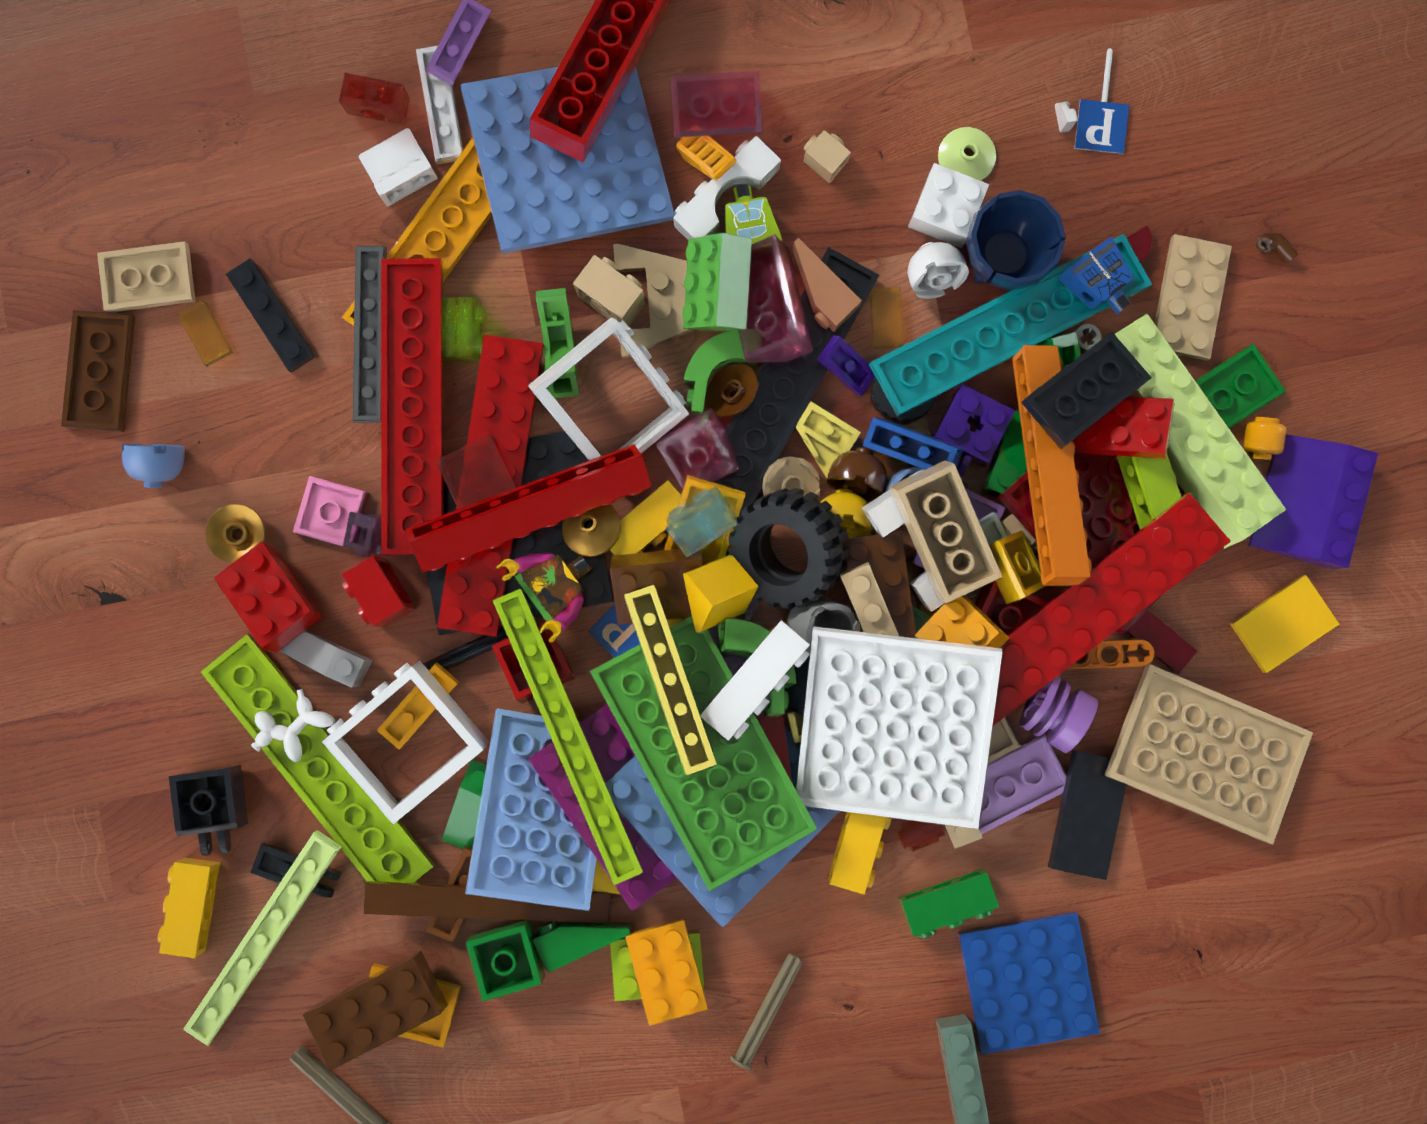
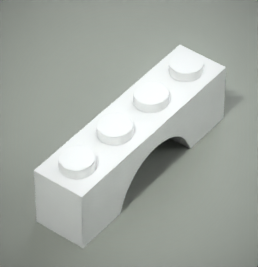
(754, 167)

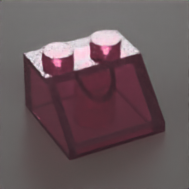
(698, 449)

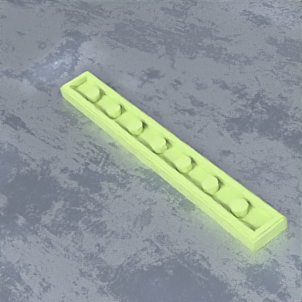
(262, 937)

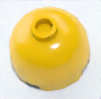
(850, 510)

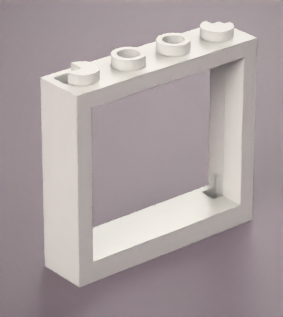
(641, 357)
(448, 708)

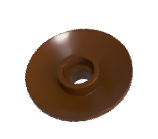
(732, 390)

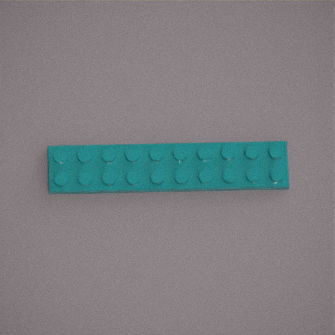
(989, 336)

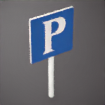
(1102, 123)

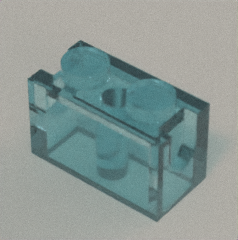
(700, 521)

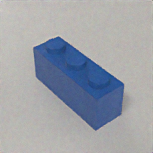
(909, 444)

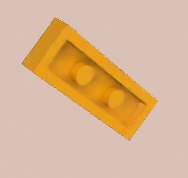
(414, 710)

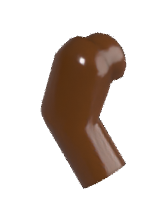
(1277, 244)

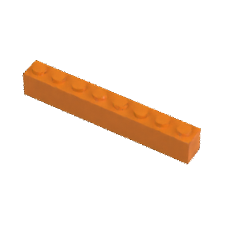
(1051, 479)

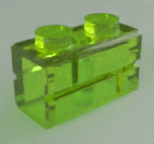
(462, 329)

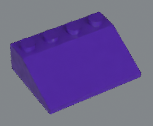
(1323, 497)

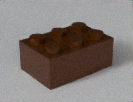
(656, 568)

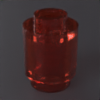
(919, 834)

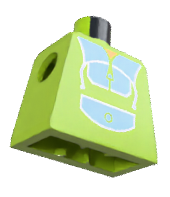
(750, 216)

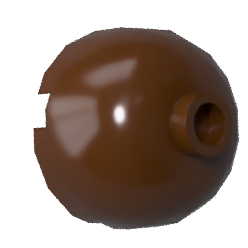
(859, 473)

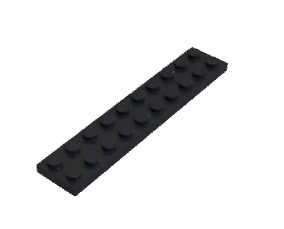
(787, 388)

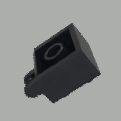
(196, 816)

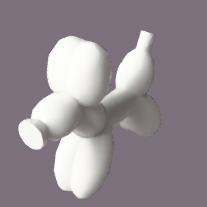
(289, 734)

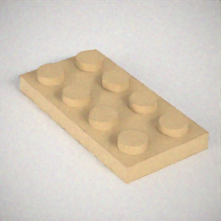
(1192, 295)

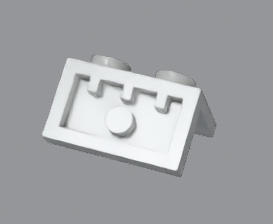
(397, 167)

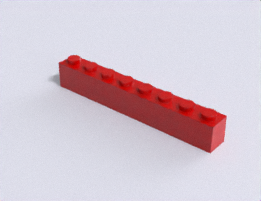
(528, 508)

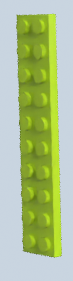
(376, 846)

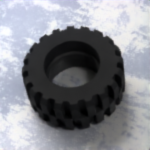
(817, 529)

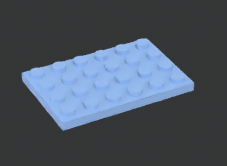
(522, 836)

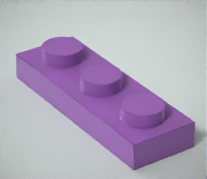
(458, 41)

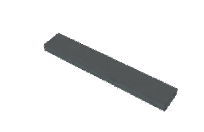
(367, 334)

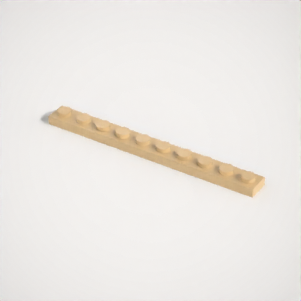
(876, 619)

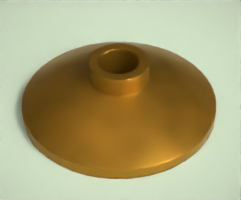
(222, 528)
(599, 537)

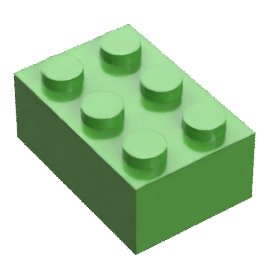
(717, 283)

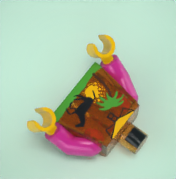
(550, 586)

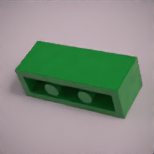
(949, 903)

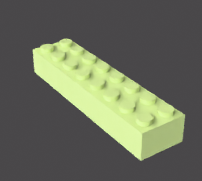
(1200, 444)

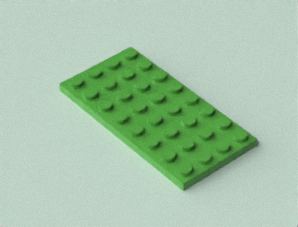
(726, 812)

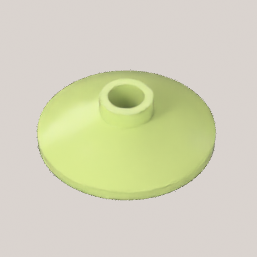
(952, 153)

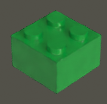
(505, 959)

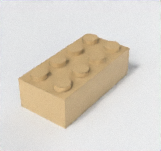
(945, 531)

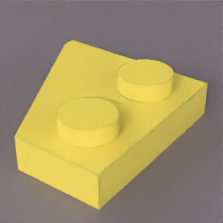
(825, 435)

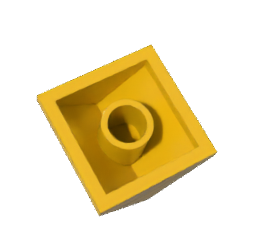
(1017, 566)
(718, 592)

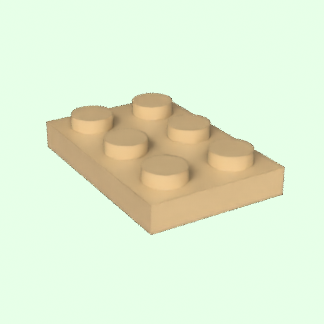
(146, 277)

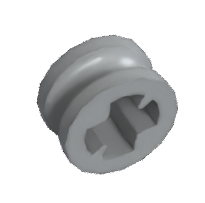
(1088, 328)

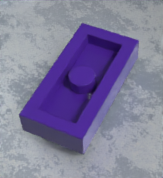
(846, 365)

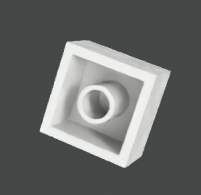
(948, 205)

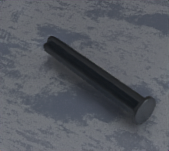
(467, 651)

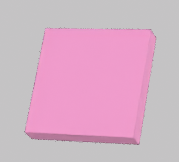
(327, 510)

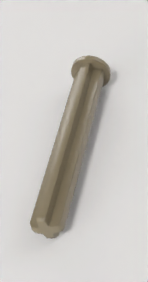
(767, 1012)
(334, 1088)

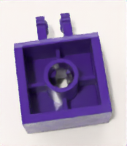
(989, 418)

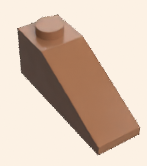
(828, 295)

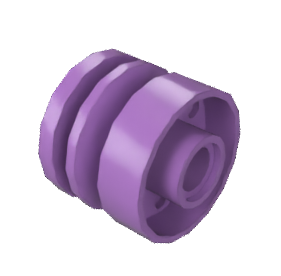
(1063, 715)

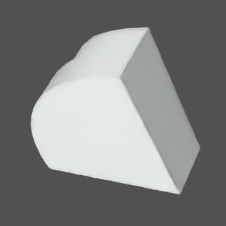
(1065, 116)

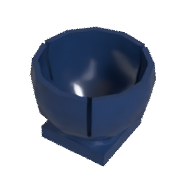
(1015, 240)

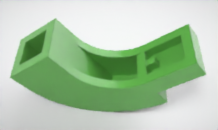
(557, 338)
(710, 357)
(742, 640)

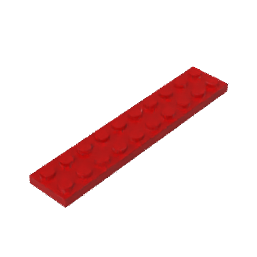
(410, 398)
(505, 411)
(1100, 605)

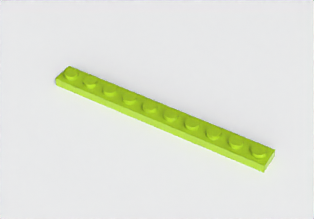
(568, 737)

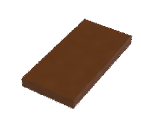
(98, 371)

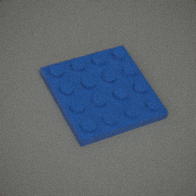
(1028, 982)

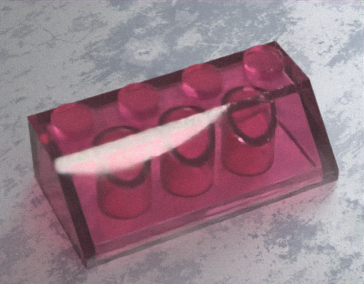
(775, 312)

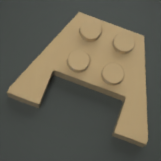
(665, 293)

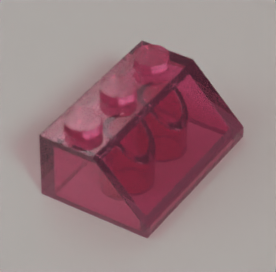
(716, 104)

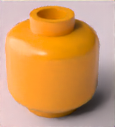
(1264, 437)

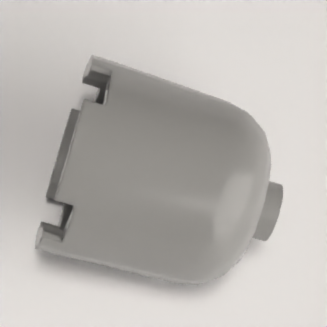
(821, 614)

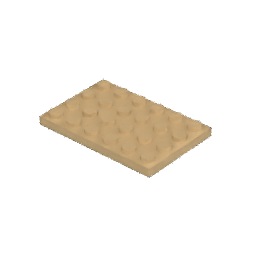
(1209, 754)

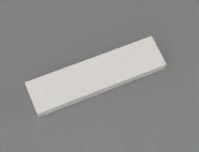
(440, 111)

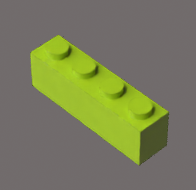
(1149, 485)

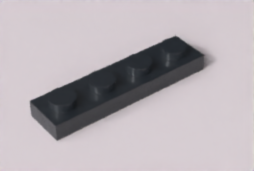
(270, 315)

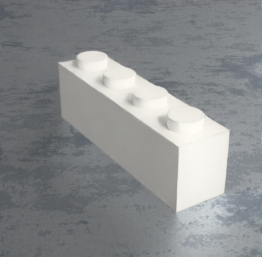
(755, 680)

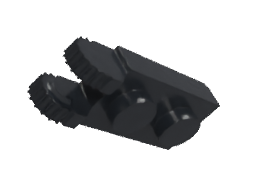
(275, 862)

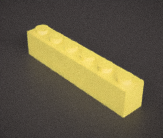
(670, 680)

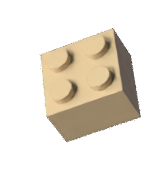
(609, 290)

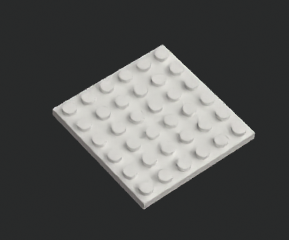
(897, 726)

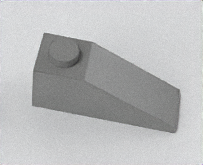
(329, 658)

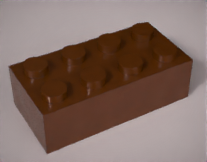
(889, 568)
(375, 1010)

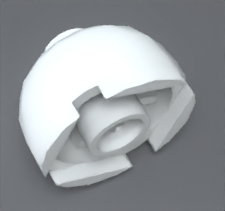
(936, 268)

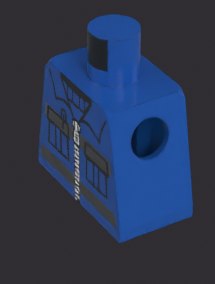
(1100, 277)

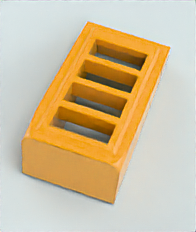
(703, 153)

